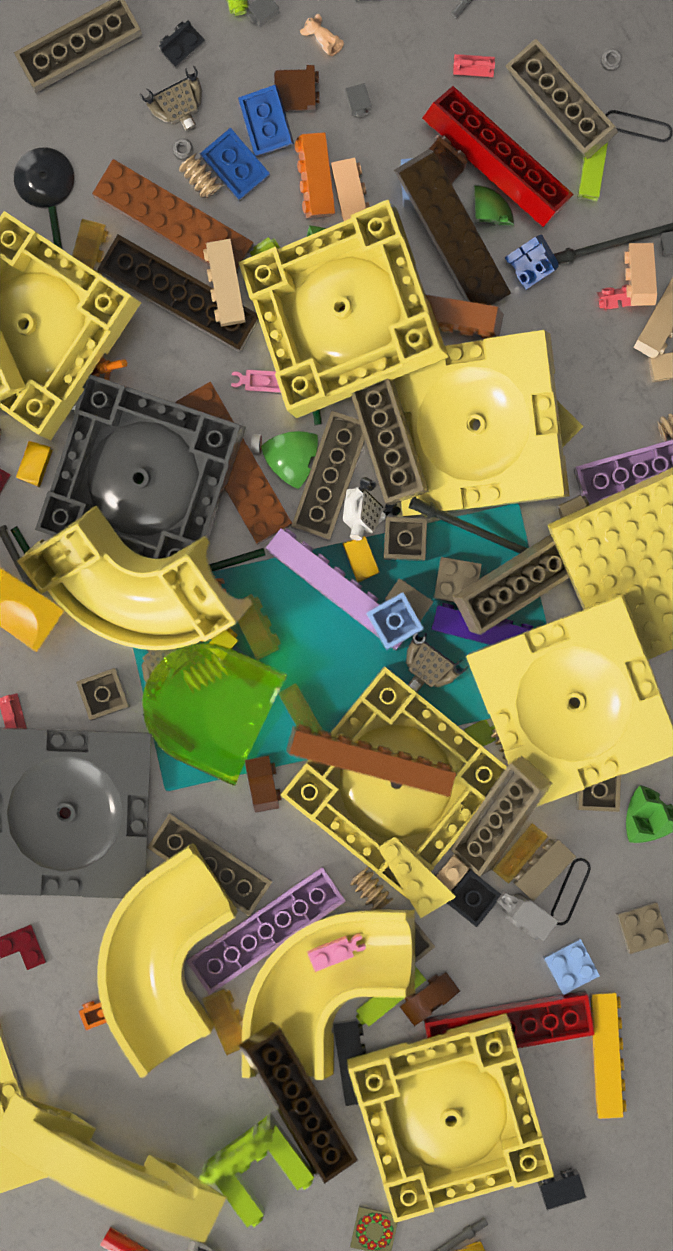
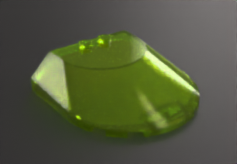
(209, 706)

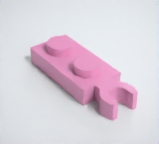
(257, 381)
(334, 952)

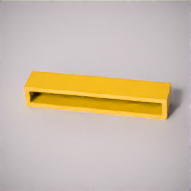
(607, 1055)

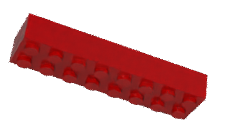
(498, 156)
(531, 1021)

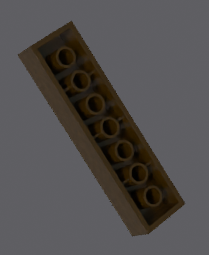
(452, 229)
(172, 291)
(298, 1102)

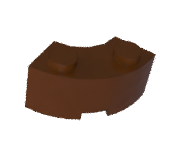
(262, 784)
(429, 998)

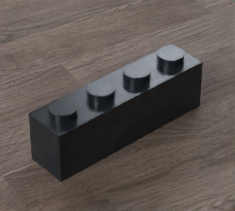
(348, 1046)

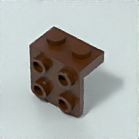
(298, 88)
(452, 161)

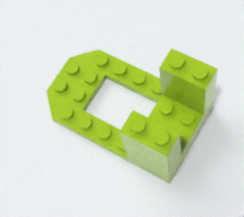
(237, 1157)

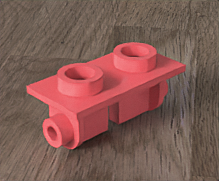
(474, 65)
(611, 296)
(12, 711)

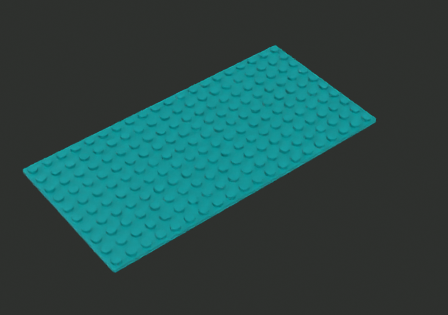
(336, 655)

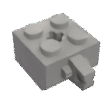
(527, 914)

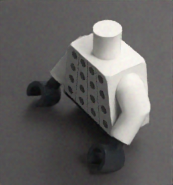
(363, 511)

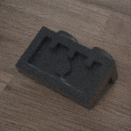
(181, 43)

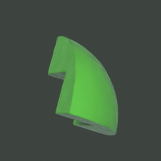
(491, 207)
(291, 455)
(648, 816)

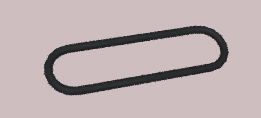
(646, 119)
(579, 893)

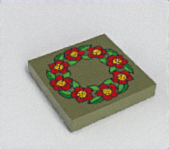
(373, 1230)

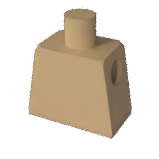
(452, 871)

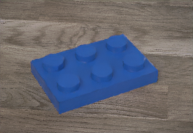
(266, 120)
(234, 164)

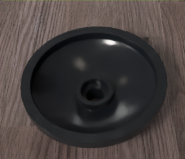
(54, 187)

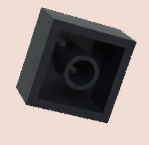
(473, 898)
(562, 1188)

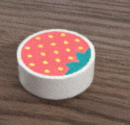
(256, 443)

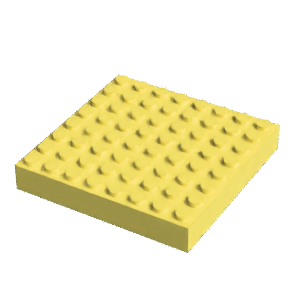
(626, 550)

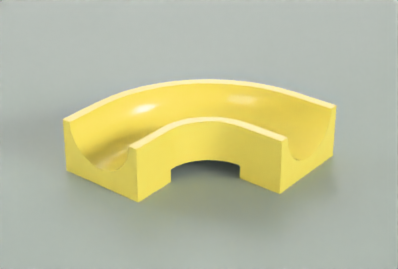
(128, 595)
(146, 955)
(308, 1001)
(152, 1192)

